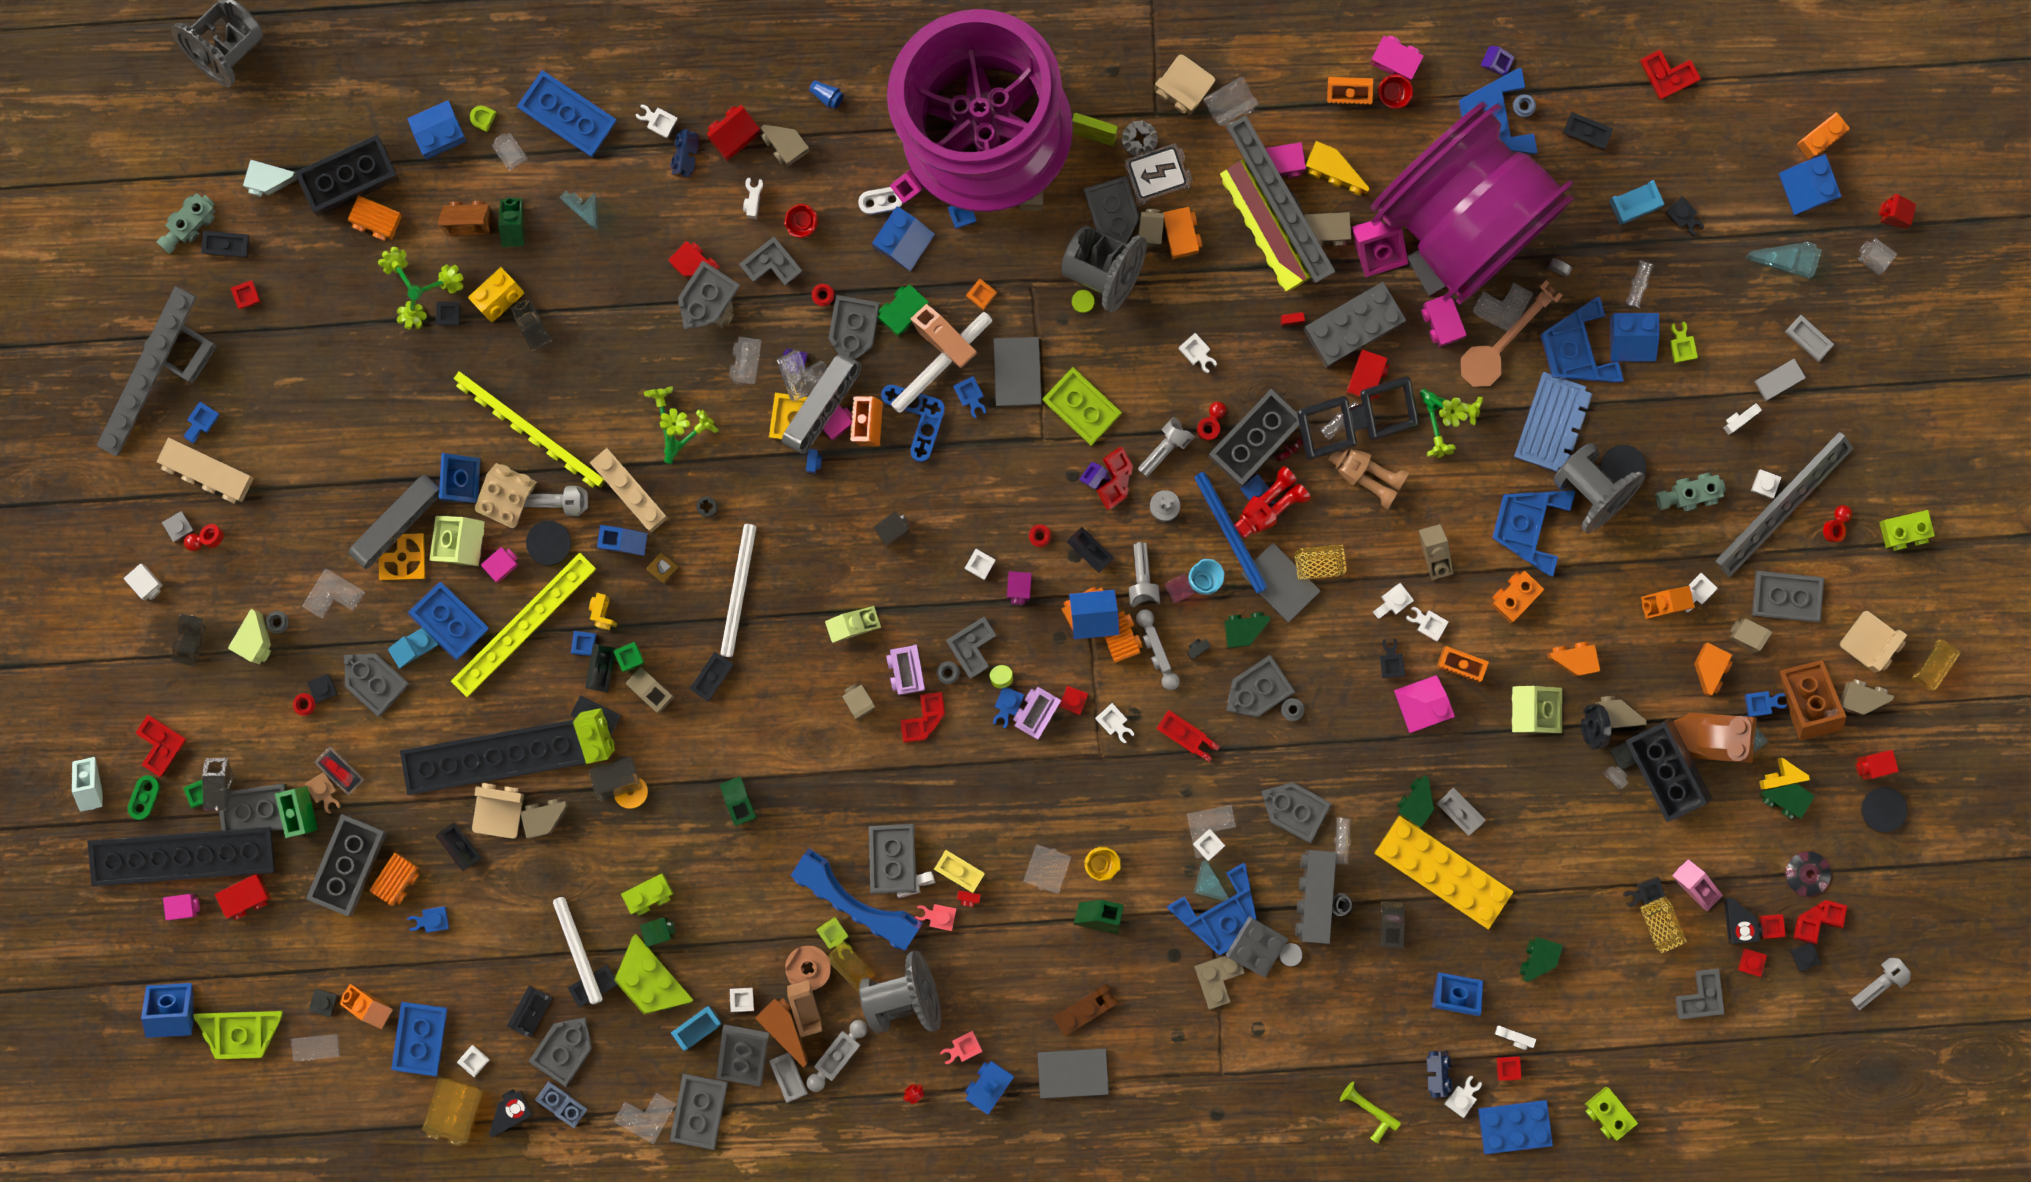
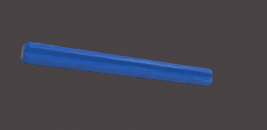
(1230, 532)

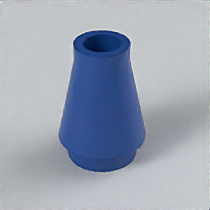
(827, 94)

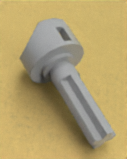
(1175, 436)
(569, 500)
(1164, 506)
(1143, 590)
(1883, 982)

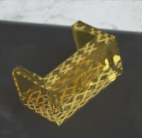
(1320, 562)
(1937, 665)
(1663, 924)

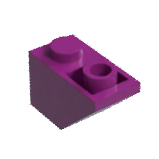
(1018, 587)

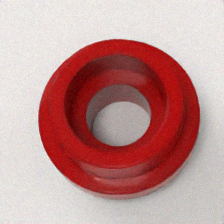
(823, 288)
(1039, 528)
(297, 704)
(913, 1093)

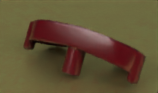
(1289, 452)

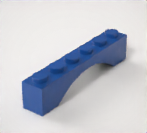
(817, 875)

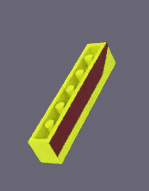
(1265, 226)

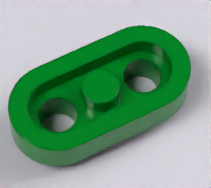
(144, 797)

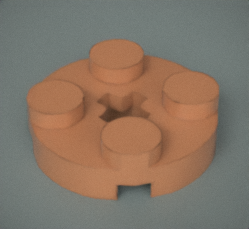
(808, 954)

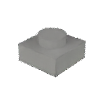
(178, 526)

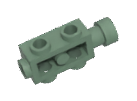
(192, 220)
(1699, 493)

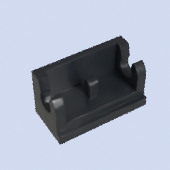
(529, 1011)

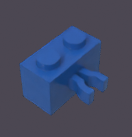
(988, 1087)

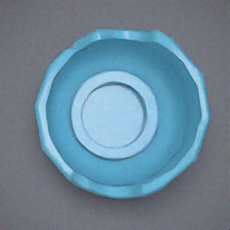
(1206, 576)

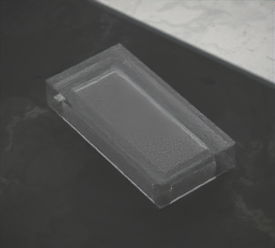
(315, 1047)

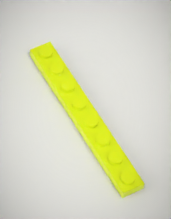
(521, 425)
(523, 625)

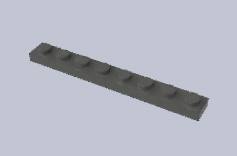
(1280, 199)
(147, 370)
(1784, 504)

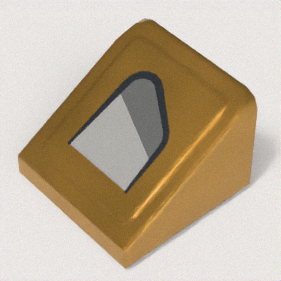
(662, 568)

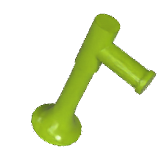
(1387, 1120)

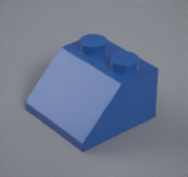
(436, 130)
(1810, 185)
(903, 239)
(1634, 337)
(168, 1010)

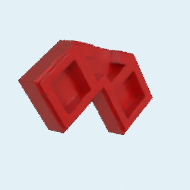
(1120, 469)
(932, 712)
(1825, 913)

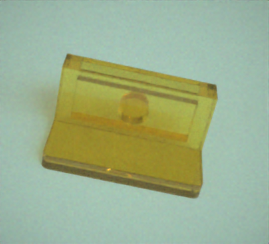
(849, 965)

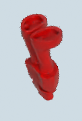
(1259, 516)

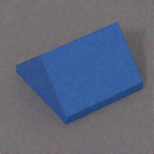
(459, 478)
(1094, 614)
(1458, 994)

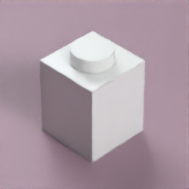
(143, 582)

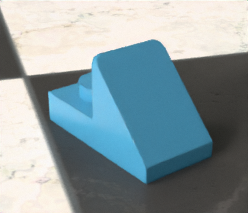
(411, 647)

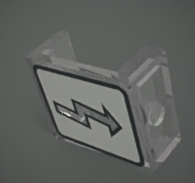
(1157, 173)

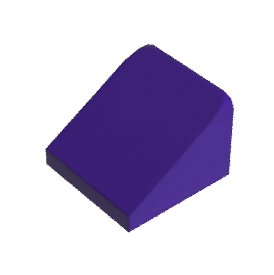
(1497, 60)

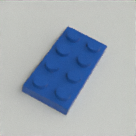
(566, 113)

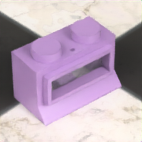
(906, 670)
(1037, 712)

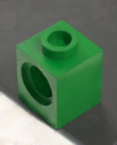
(629, 657)

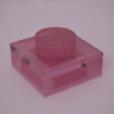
(1179, 588)

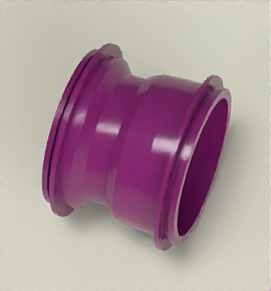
(997, 173)
(1471, 202)

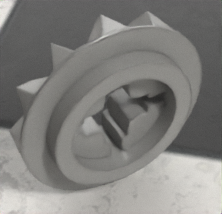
(1135, 147)

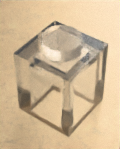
(509, 151)
(1876, 255)

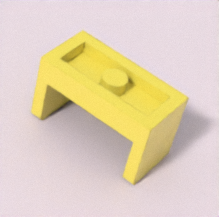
(959, 871)

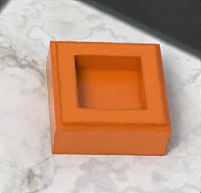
(981, 294)

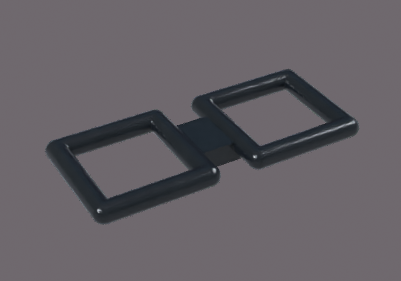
(1358, 418)

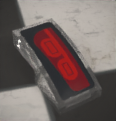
(339, 770)

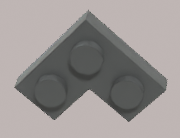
(773, 257)
(966, 645)
(1707, 1000)

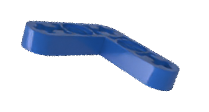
(926, 418)

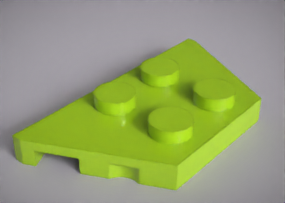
(648, 981)
(238, 1033)

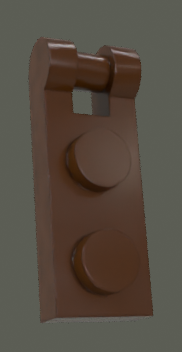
(1084, 1010)

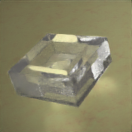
(1616, 776)

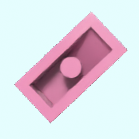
(1697, 885)

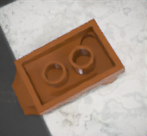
(1718, 736)

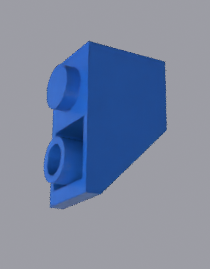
(622, 540)

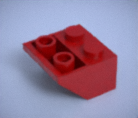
(733, 132)

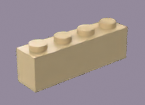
(204, 469)
(628, 490)

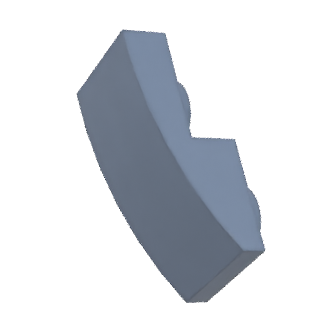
(561, 1104)

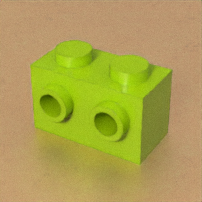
(1907, 529)
(594, 735)
(648, 893)
(1610, 1114)

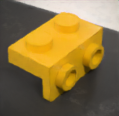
(496, 295)
(598, 608)

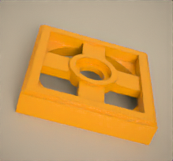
(419, 573)

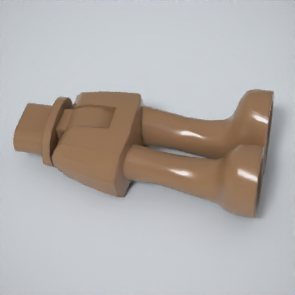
(1355, 463)

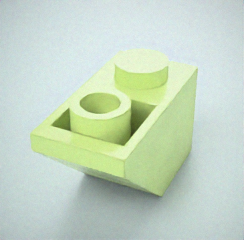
(852, 624)

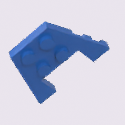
(1491, 95)
(1570, 350)
(1521, 522)
(1223, 922)

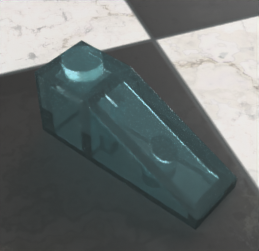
(1793, 258)

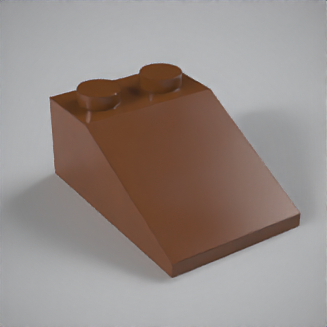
(466, 219)
(1812, 700)
(782, 1026)

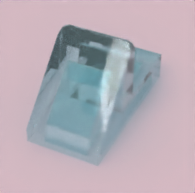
(587, 211)

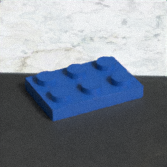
(448, 621)
(419, 1038)
(1515, 1127)

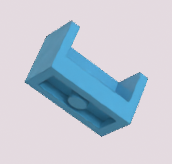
(1636, 203)
(696, 1028)

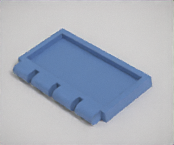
(1551, 421)

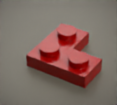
(1667, 80)
(165, 741)

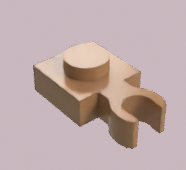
(322, 789)

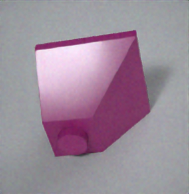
(1379, 247)
(1424, 703)

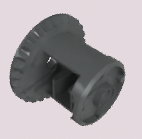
(216, 61)
(1111, 267)
(1596, 486)
(902, 997)

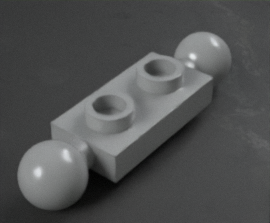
(1145, 619)
(837, 1055)

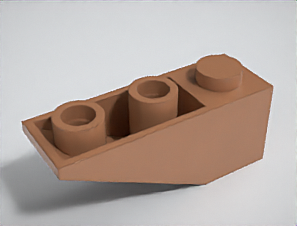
(942, 336)

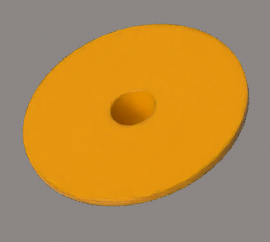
(634, 798)

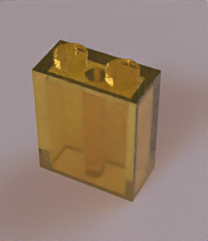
(453, 1111)

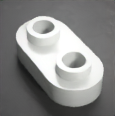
(880, 200)

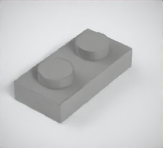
(1460, 811)

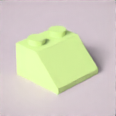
(457, 540)
(252, 638)
(1537, 709)

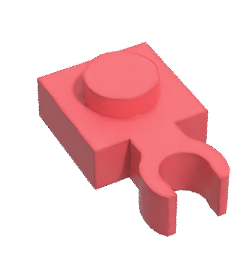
(940, 917)
(964, 1047)

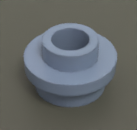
(1524, 99)

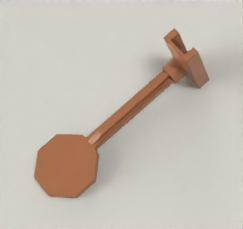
(1483, 363)

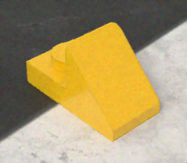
(1789, 775)

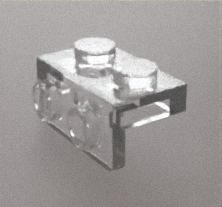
(1230, 102)
(746, 362)

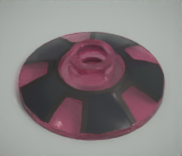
(1797, 869)

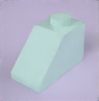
(266, 178)
(86, 784)

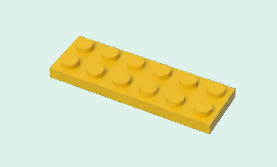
(1443, 872)

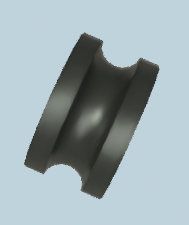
(711, 501)

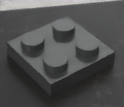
(1257, 946)

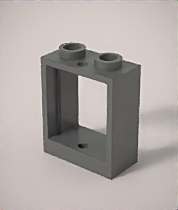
(199, 359)

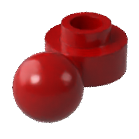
(1217, 411)
(1835, 529)
(210, 536)

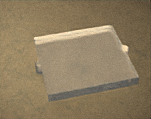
(1047, 869)

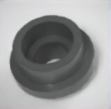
(270, 622)
(948, 665)
(1285, 709)
(1345, 907)

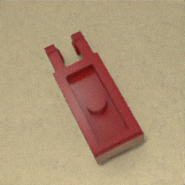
(1185, 735)

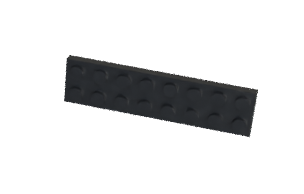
(491, 757)
(181, 856)

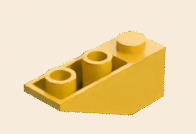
(1330, 164)

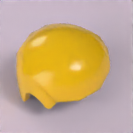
(1102, 863)

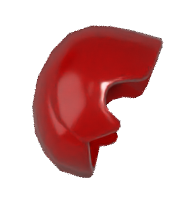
(1395, 91)
(801, 221)

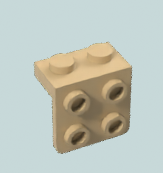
(1184, 84)
(504, 495)
(1872, 642)
(497, 811)

